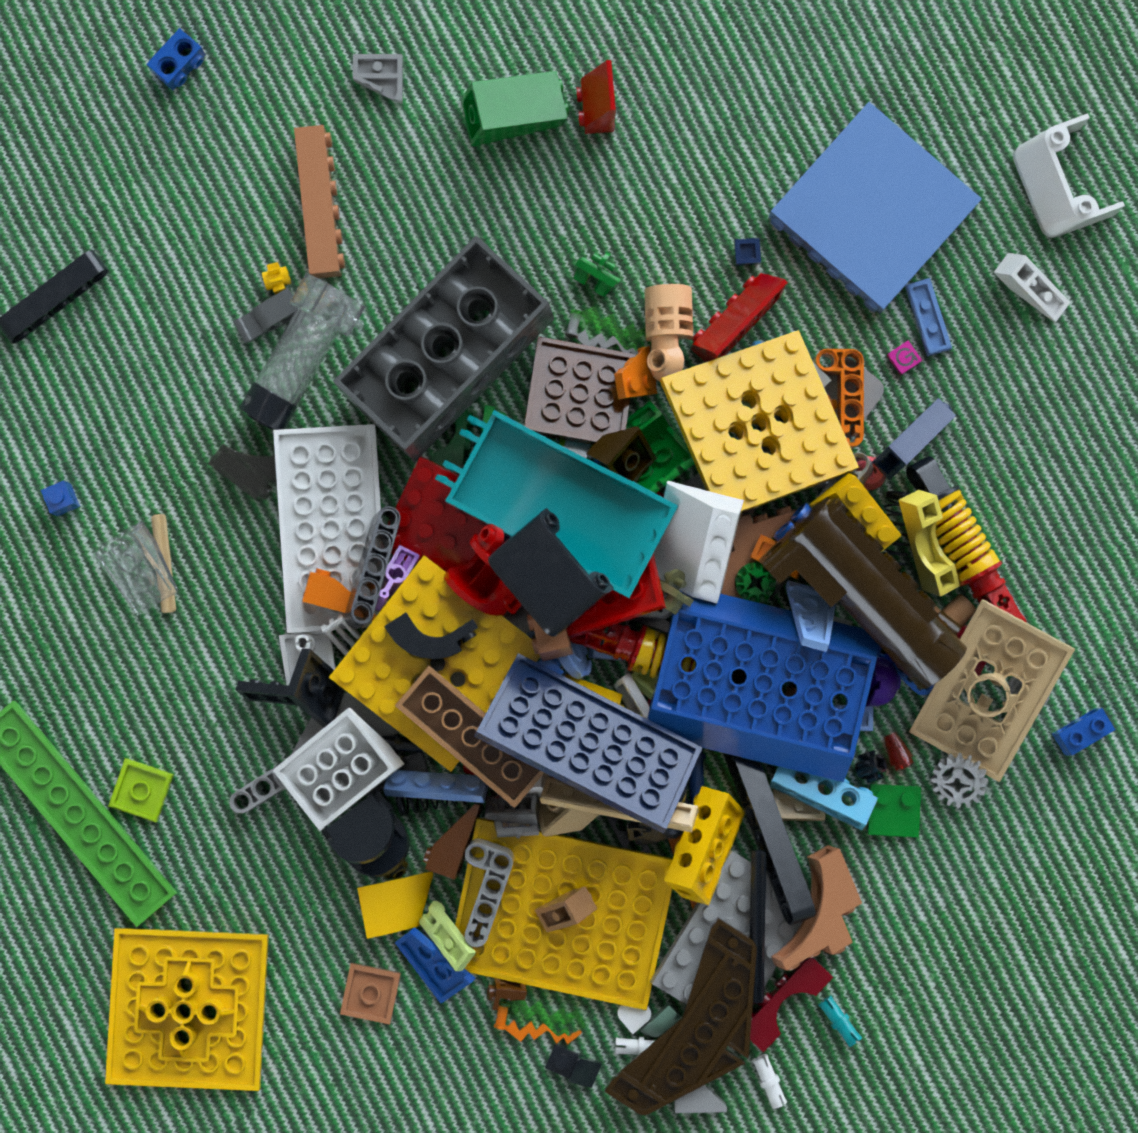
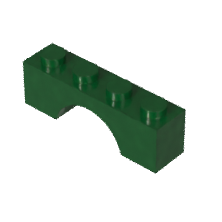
(459, 446)

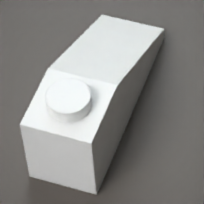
(1032, 285)

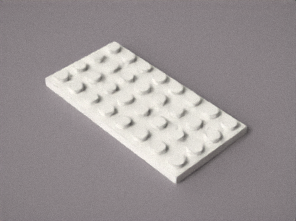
(325, 511)

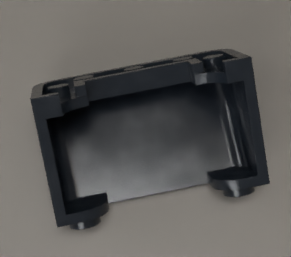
(547, 575)

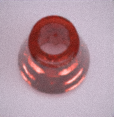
(898, 752)

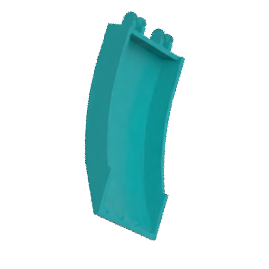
(601, 515)

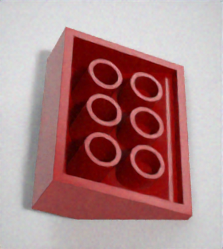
(739, 317)

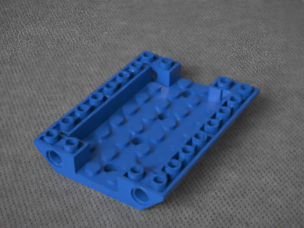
(755, 716)

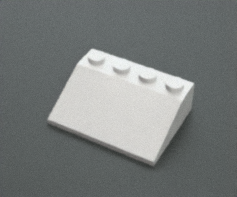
(698, 539)
(337, 768)

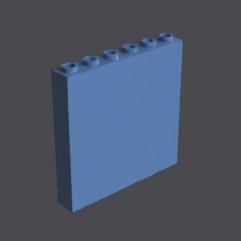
(873, 208)

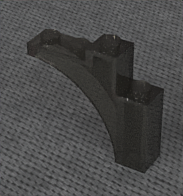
(249, 472)

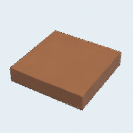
(370, 993)

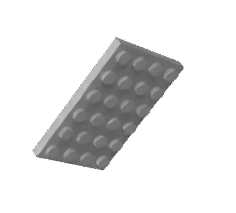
(732, 905)

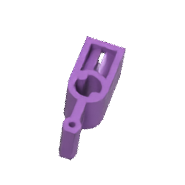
(396, 573)

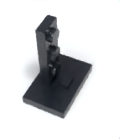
(308, 689)

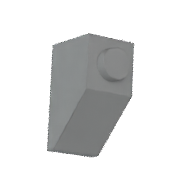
(700, 1101)

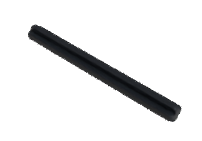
(757, 919)

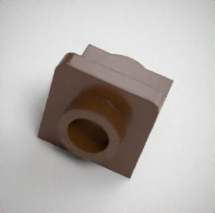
(506, 990)

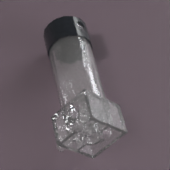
(300, 351)

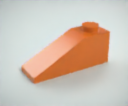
(327, 592)

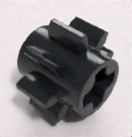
(870, 766)

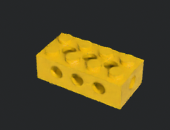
(712, 845)

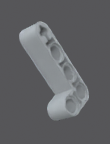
(485, 894)

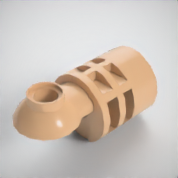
(666, 322)

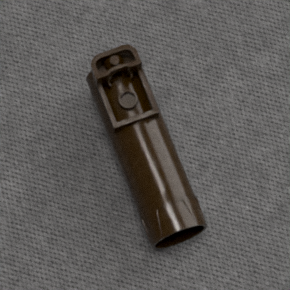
(851, 570)

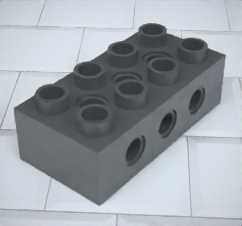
(438, 319)

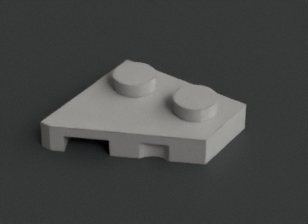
(380, 74)

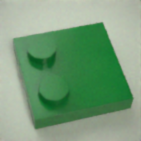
(895, 810)

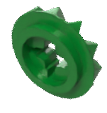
(754, 594)

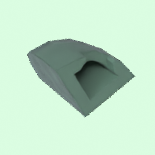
(661, 1022)

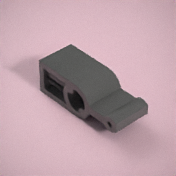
(266, 316)

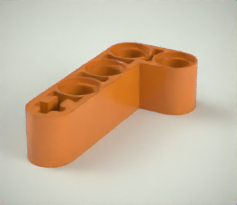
(844, 398)

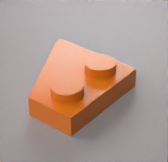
(635, 377)

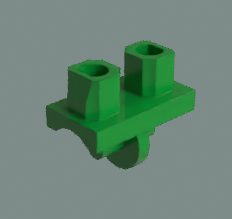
(606, 279)

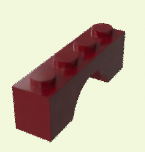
(806, 978)

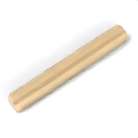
(160, 534)

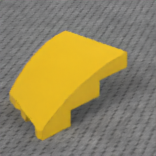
(394, 904)

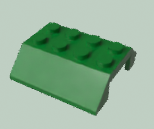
(670, 450)

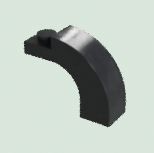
(415, 642)

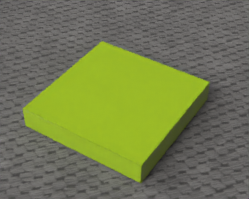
(141, 790)

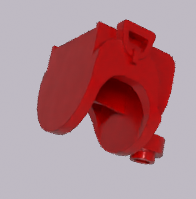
(478, 582)

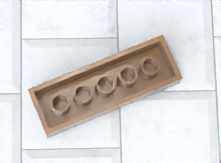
(453, 723)

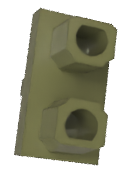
(674, 581)

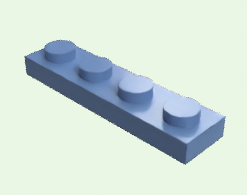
(436, 786)

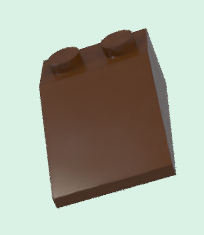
(449, 851)

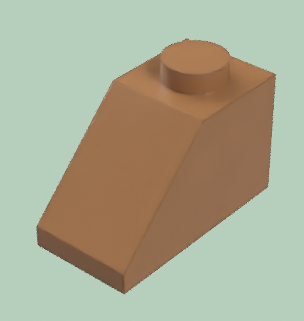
(566, 909)

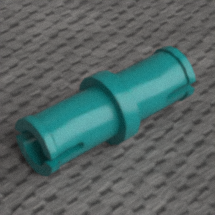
(840, 1021)

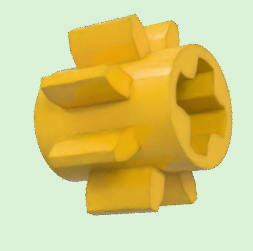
(276, 277)

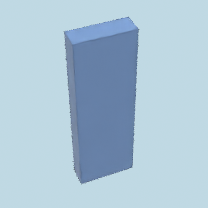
(928, 317)

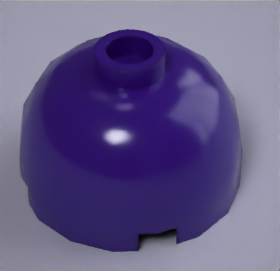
(884, 683)

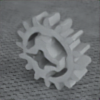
(969, 777)

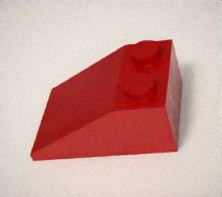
(597, 100)

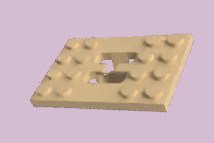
(1014, 651)

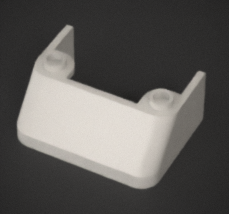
(1047, 186)

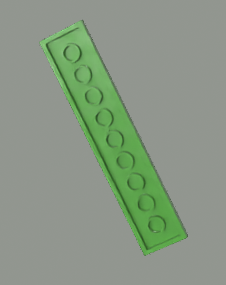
(80, 817)

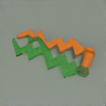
(547, 1025)

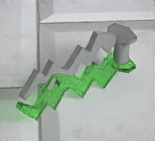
(617, 334)

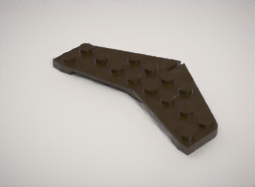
(696, 1045)

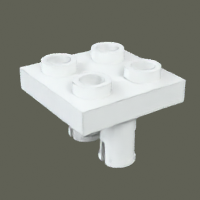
(293, 643)

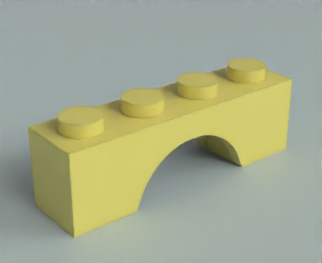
(934, 568)

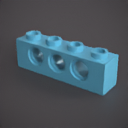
(831, 804)

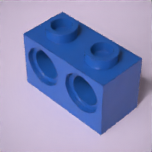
(171, 56)
(1083, 731)

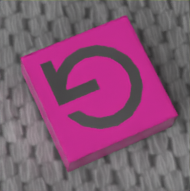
(904, 357)

